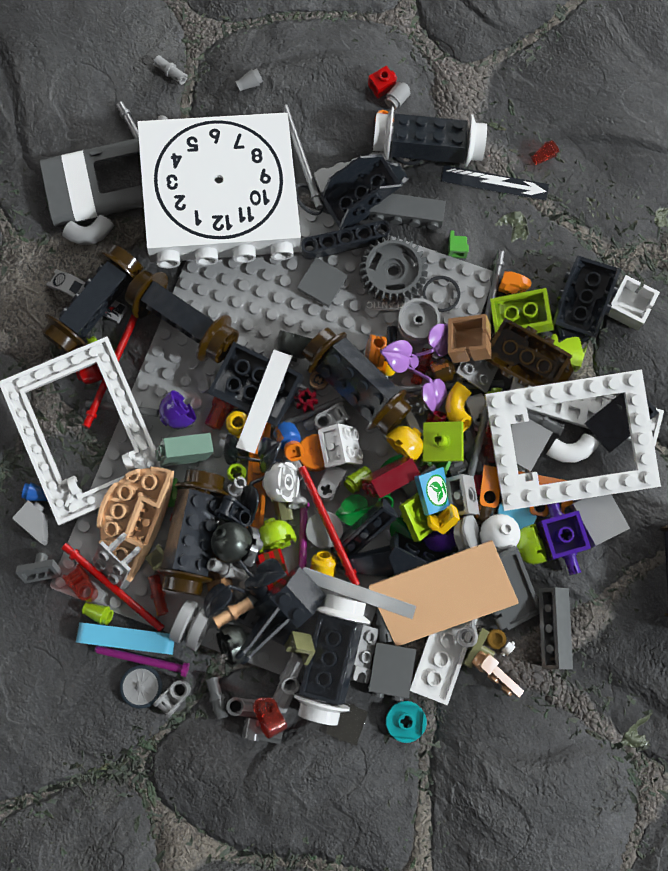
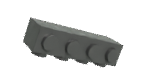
(410, 210)
(555, 628)

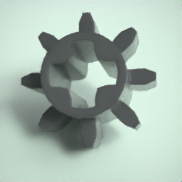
(417, 403)
(458, 468)

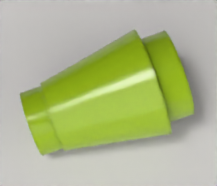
(234, 469)
(353, 481)
(98, 613)

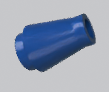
(33, 492)

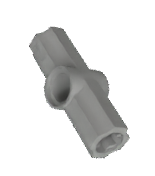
(285, 692)

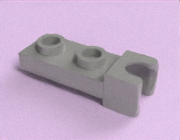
(361, 669)

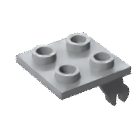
(110, 565)

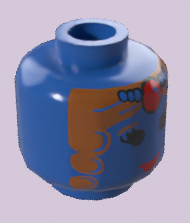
(285, 433)

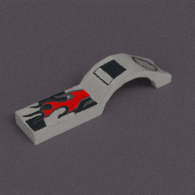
(72, 285)

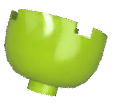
(276, 534)
(531, 546)

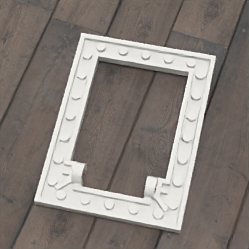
(520, 492)
(65, 496)

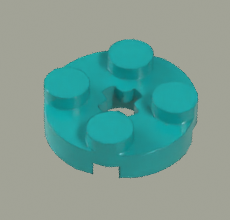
(414, 713)

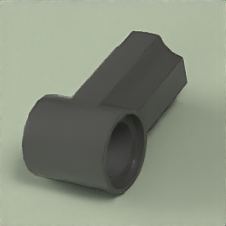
(246, 709)
(253, 732)

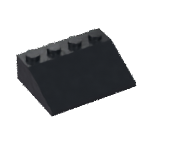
(241, 378)

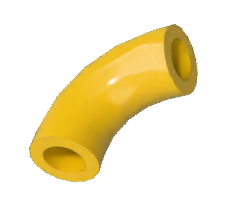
(455, 405)

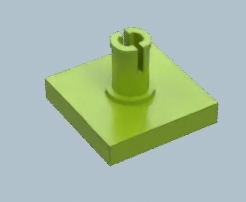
(443, 442)
(414, 517)

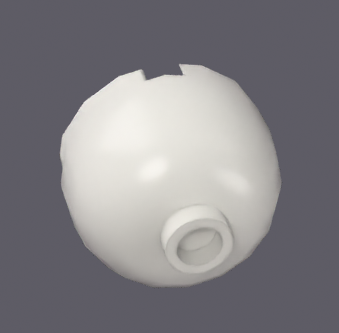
(281, 482)
(501, 530)

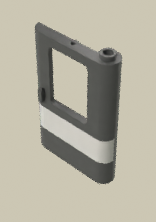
(74, 188)

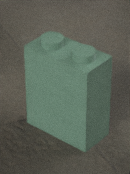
(184, 449)

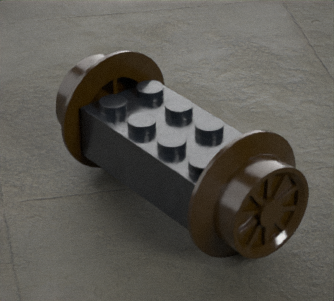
(149, 294)
(93, 301)
(357, 380)
(191, 532)

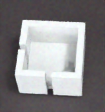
(629, 306)

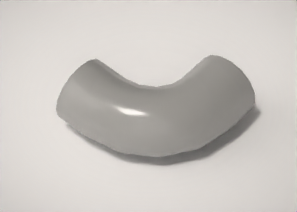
(88, 235)

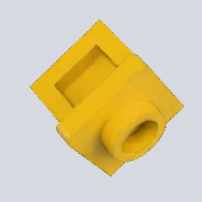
(445, 520)

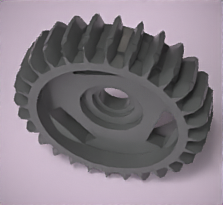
(392, 256)

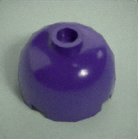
(175, 411)
(440, 543)

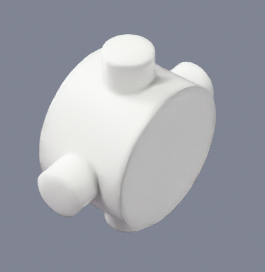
(508, 648)

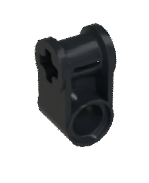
(233, 511)

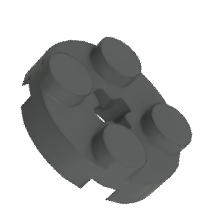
(252, 550)

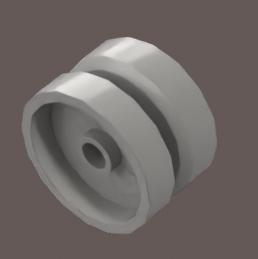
(417, 311)
(191, 625)

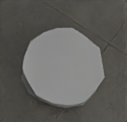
(317, 533)
(466, 533)

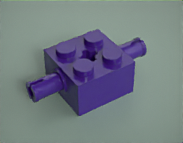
(568, 547)

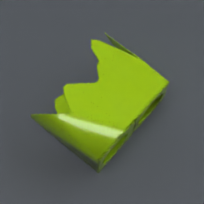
(574, 347)

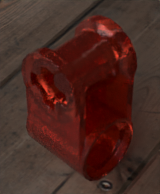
(78, 581)
(270, 719)

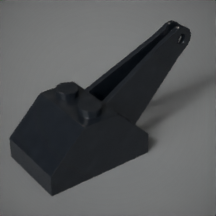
(391, 560)
(284, 608)

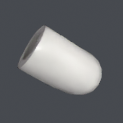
(573, 452)

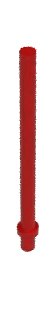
(91, 414)
(74, 555)
(350, 572)

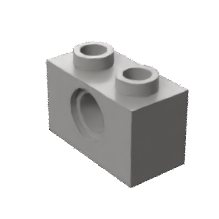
(463, 494)

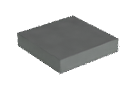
(322, 282)

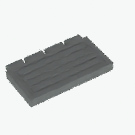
(522, 586)

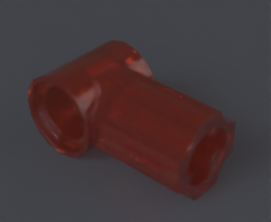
(218, 413)

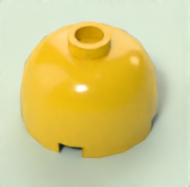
(406, 441)

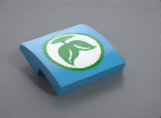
(432, 491)

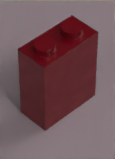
(390, 477)

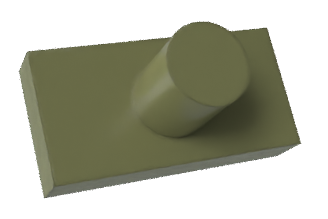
(473, 651)

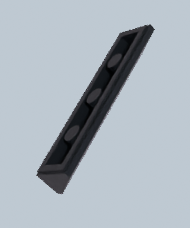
(367, 527)

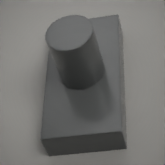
(40, 570)

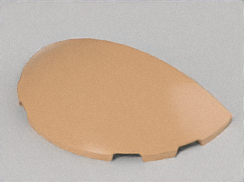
(137, 509)

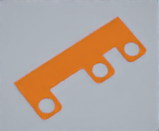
(491, 483)

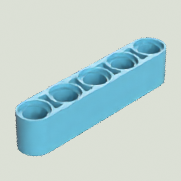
(124, 638)

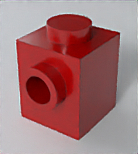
(382, 81)

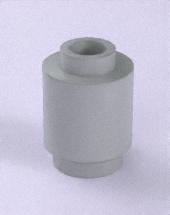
(397, 95)

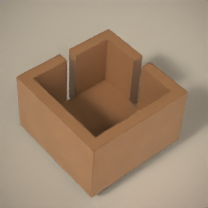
(469, 338)

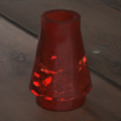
(547, 151)

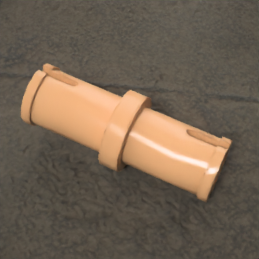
(232, 612)

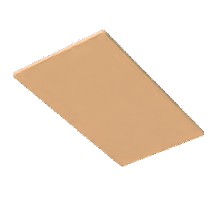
(447, 592)

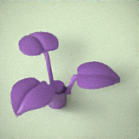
(400, 358)

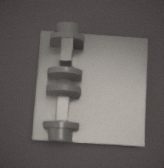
(478, 373)

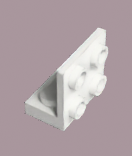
(340, 445)

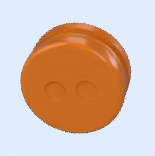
(373, 348)
(313, 454)

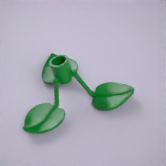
(357, 505)

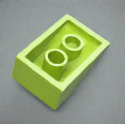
(524, 309)

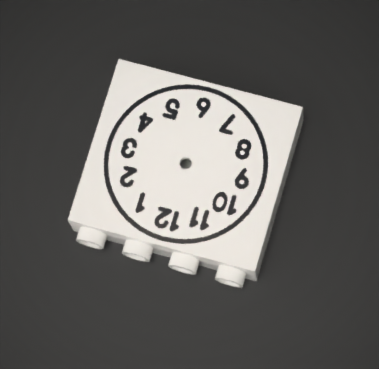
(218, 189)

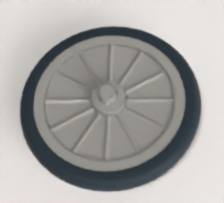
(140, 686)

